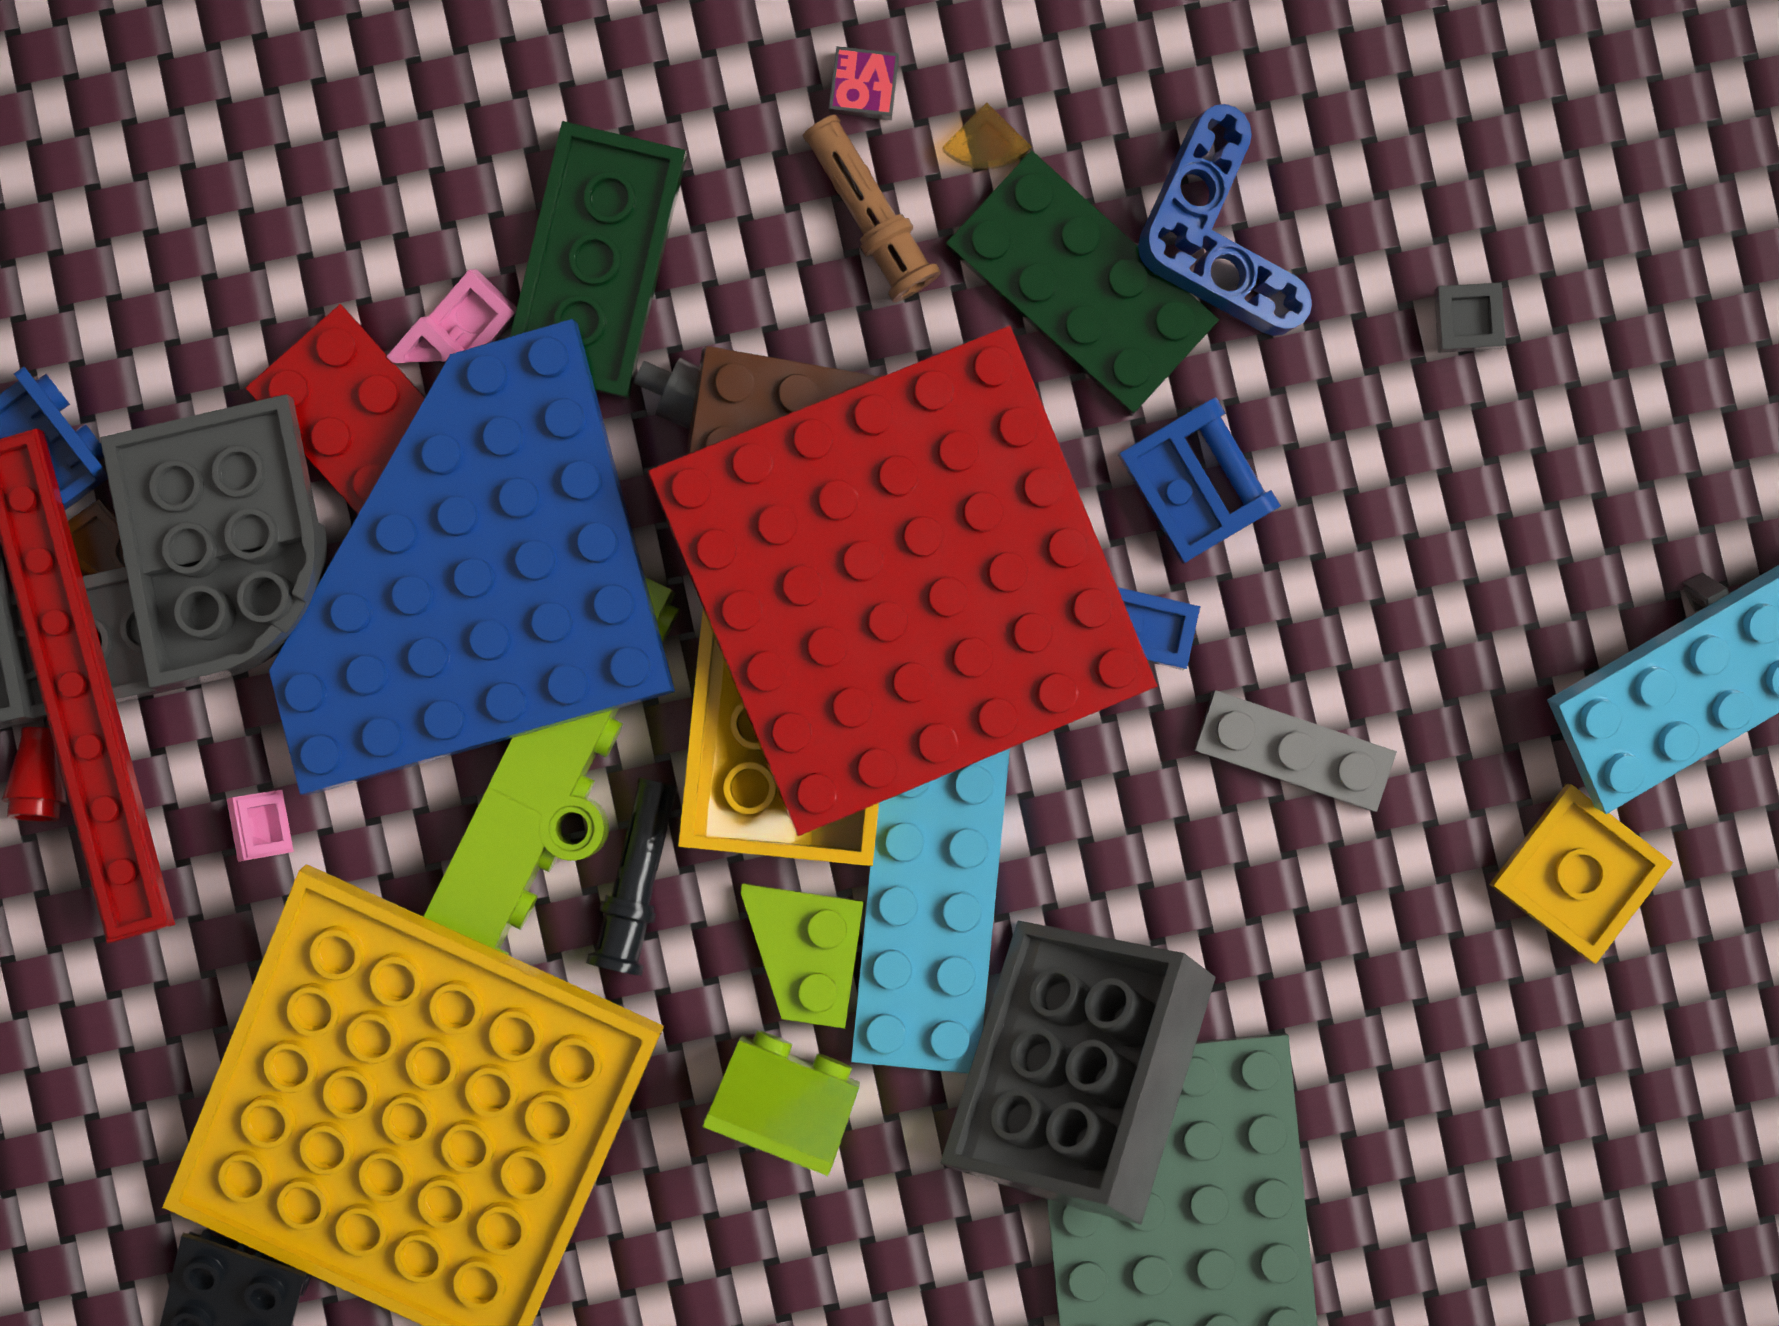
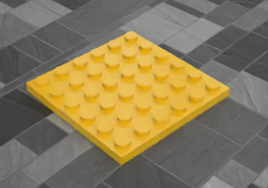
(409, 1111)

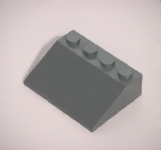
(1080, 1069)

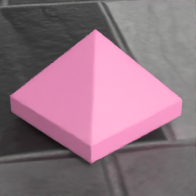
(260, 825)

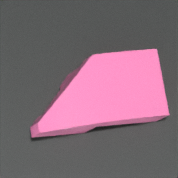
(466, 318)

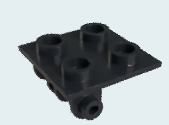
(229, 1287)

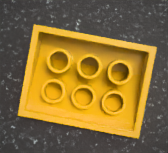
(730, 790)

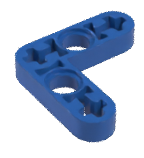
(1194, 231)

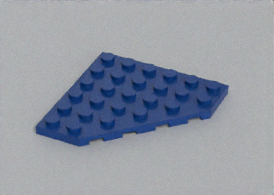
(478, 581)

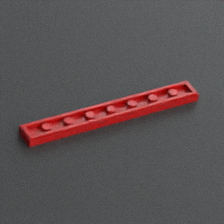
(78, 693)

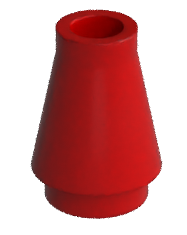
(36, 780)

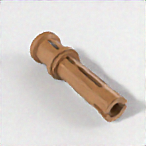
(878, 240)

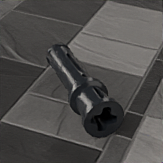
(629, 906)

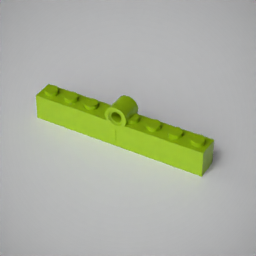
(522, 818)

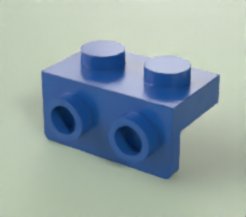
(73, 453)

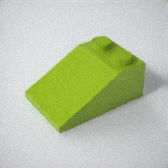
(784, 1102)

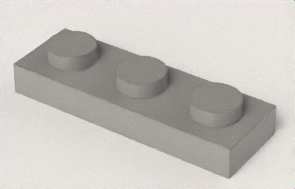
(1294, 751)

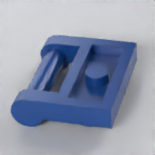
(1180, 489)

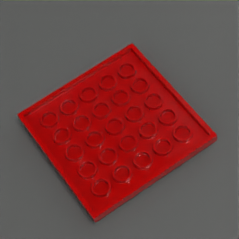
(902, 579)

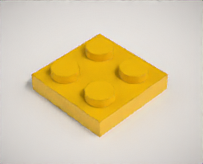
(1581, 874)

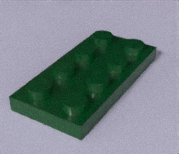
(601, 246)
(1080, 283)

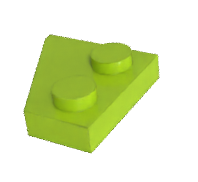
(806, 950)

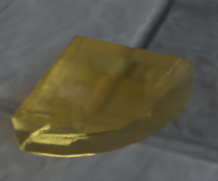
(986, 142)

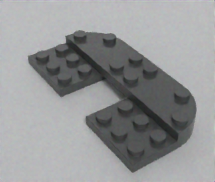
(213, 551)

